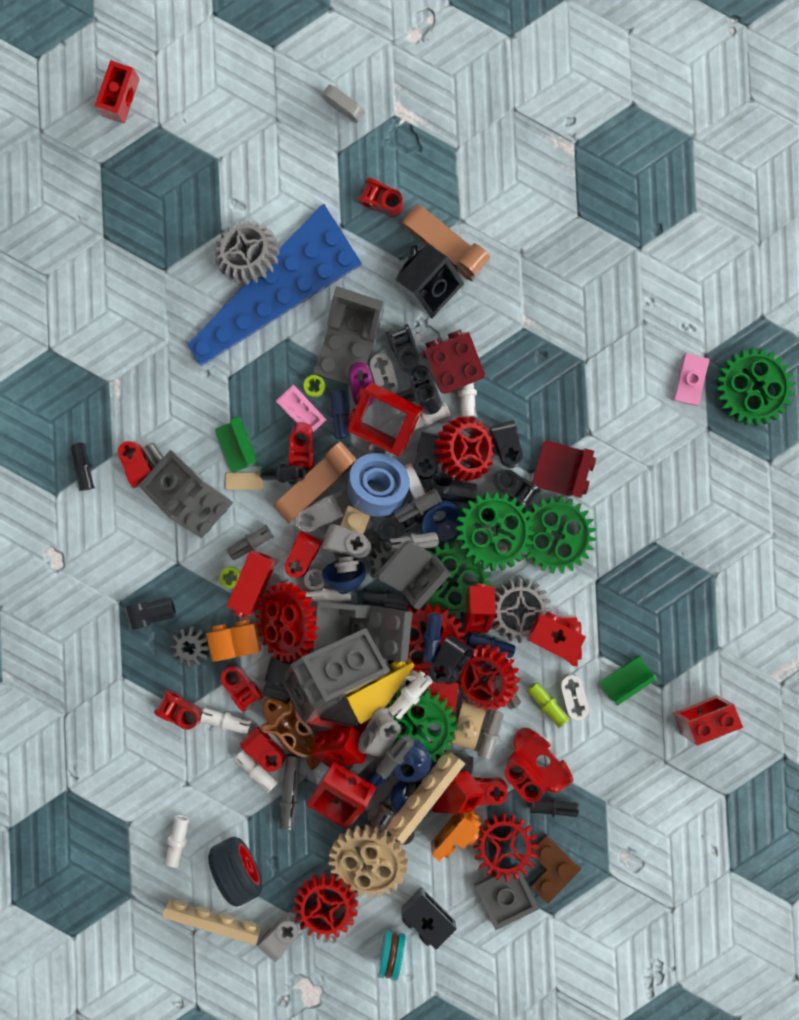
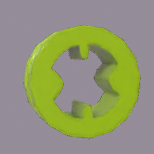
(322, 386)
(226, 571)

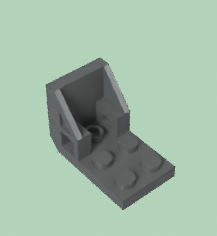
(350, 334)
(386, 626)
(332, 672)

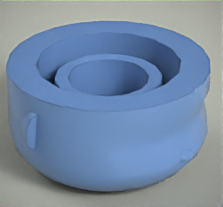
(378, 470)

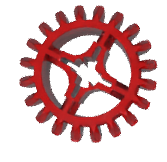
(455, 447)
(496, 693)
(517, 828)
(308, 915)

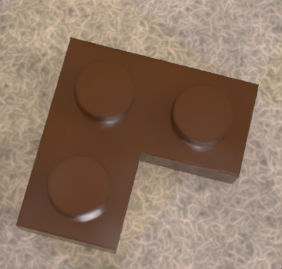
(558, 869)

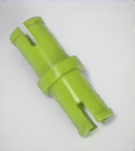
(548, 704)

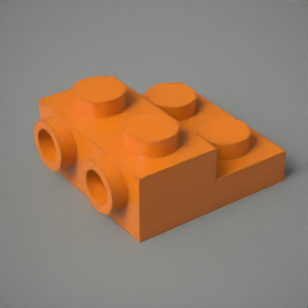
(460, 829)

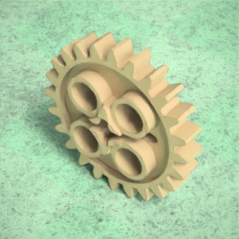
(366, 867)

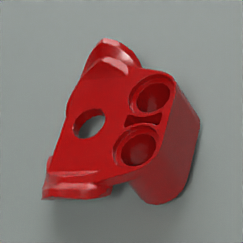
(552, 778)

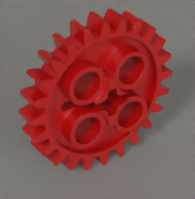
(287, 622)
(416, 642)

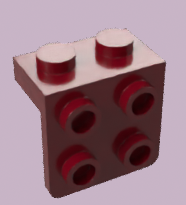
(453, 361)
(564, 469)

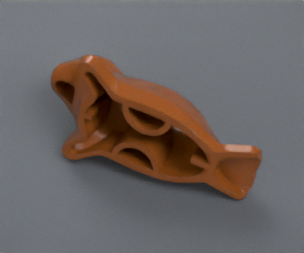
(289, 729)

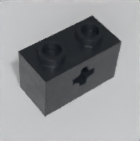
(422, 906)

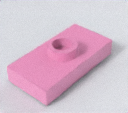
(691, 379)
(300, 408)

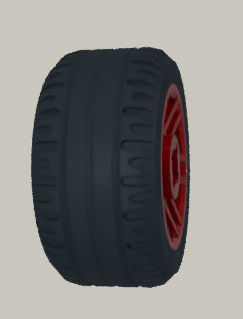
(235, 871)

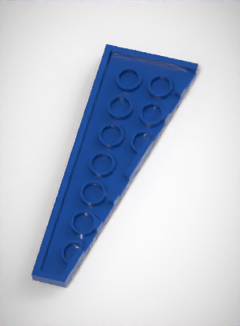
(306, 265)

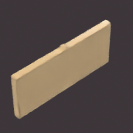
(244, 481)

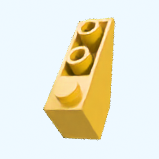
(379, 692)

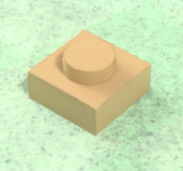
(355, 520)

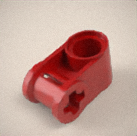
(377, 195)
(301, 451)
(136, 467)
(305, 550)
(241, 688)
(174, 708)
(261, 748)
(489, 796)

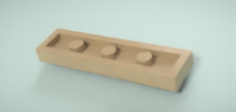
(425, 796)
(206, 920)

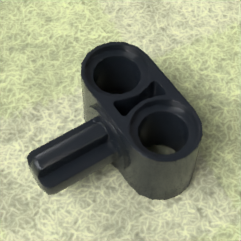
(422, 390)

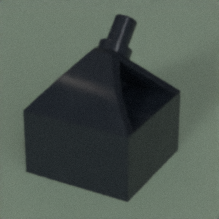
(428, 279)

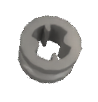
(308, 582)

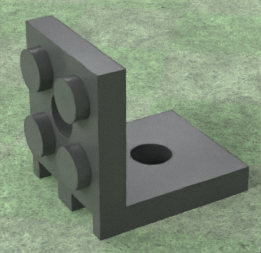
(185, 496)

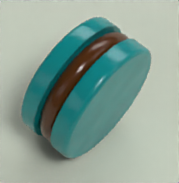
(391, 955)

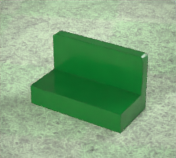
(236, 445)
(627, 680)

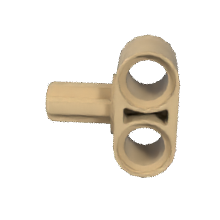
(468, 725)

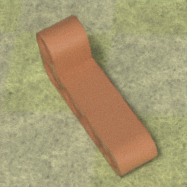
(427, 229)
(316, 482)

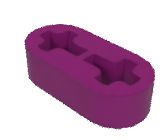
(355, 384)

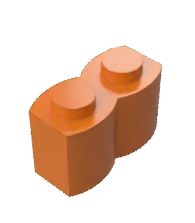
(233, 641)

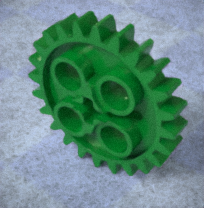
(772, 374)
(577, 543)
(489, 552)
(461, 585)
(433, 712)

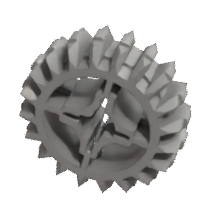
(260, 254)
(520, 622)

